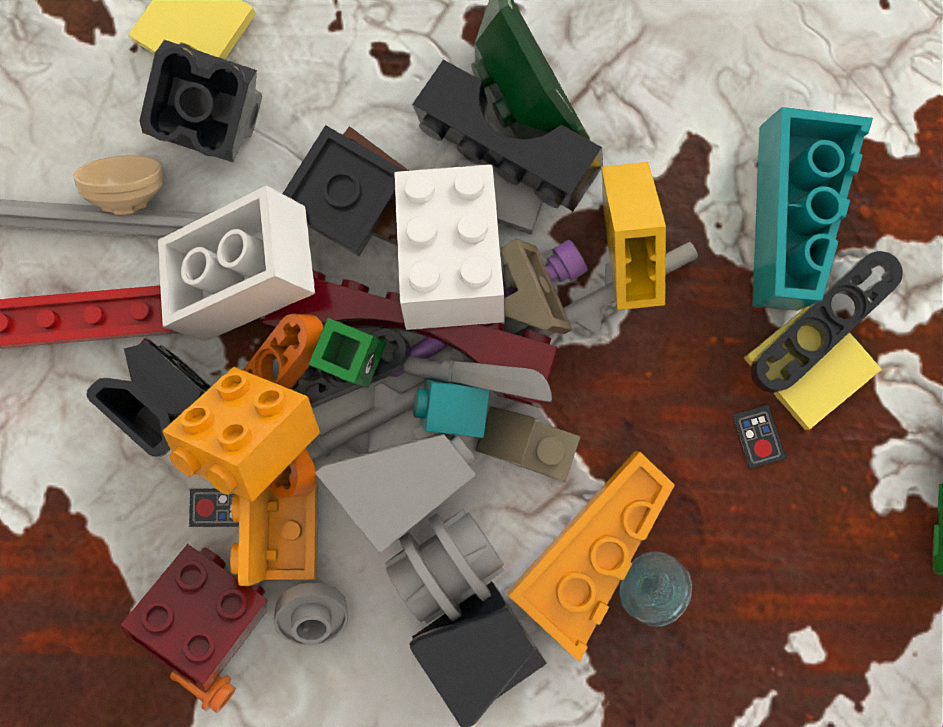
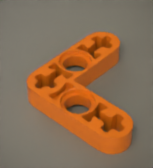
(283, 343)

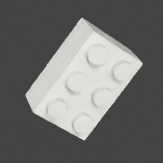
(448, 247)
(235, 265)

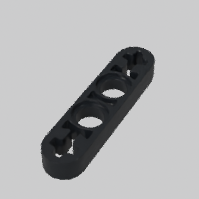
(830, 326)

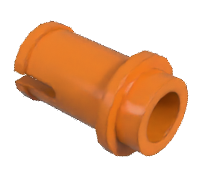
(215, 697)

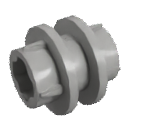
(444, 567)

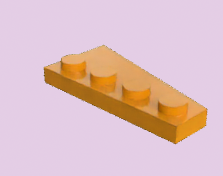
(582, 567)

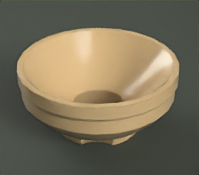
(120, 182)

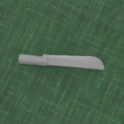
(497, 378)

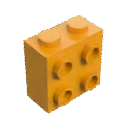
(241, 433)

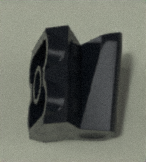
(200, 101)
(152, 399)
(476, 655)

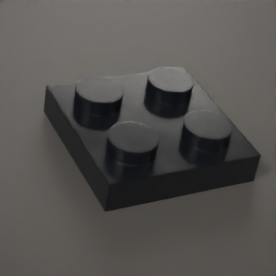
(343, 189)

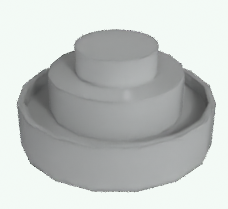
(310, 613)

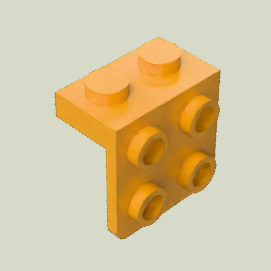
(275, 538)

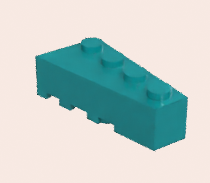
(800, 201)

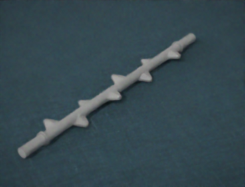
(390, 403)

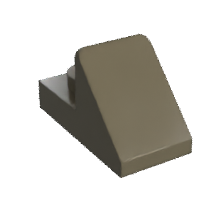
(536, 297)
(528, 443)

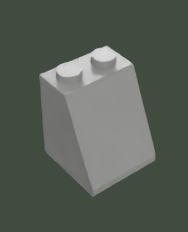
(398, 484)

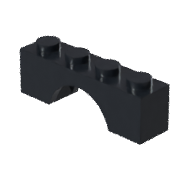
(554, 165)

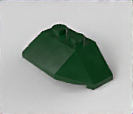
(520, 76)

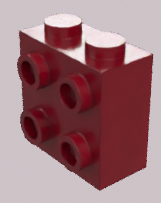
(196, 616)

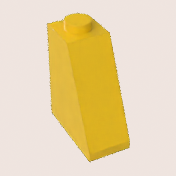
(634, 235)

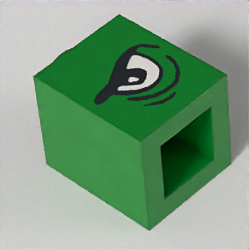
(347, 353)

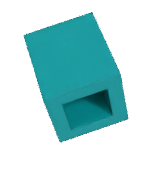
(451, 408)

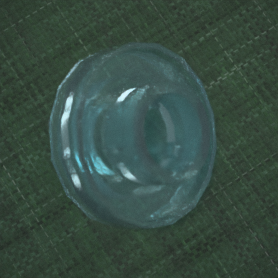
(656, 589)

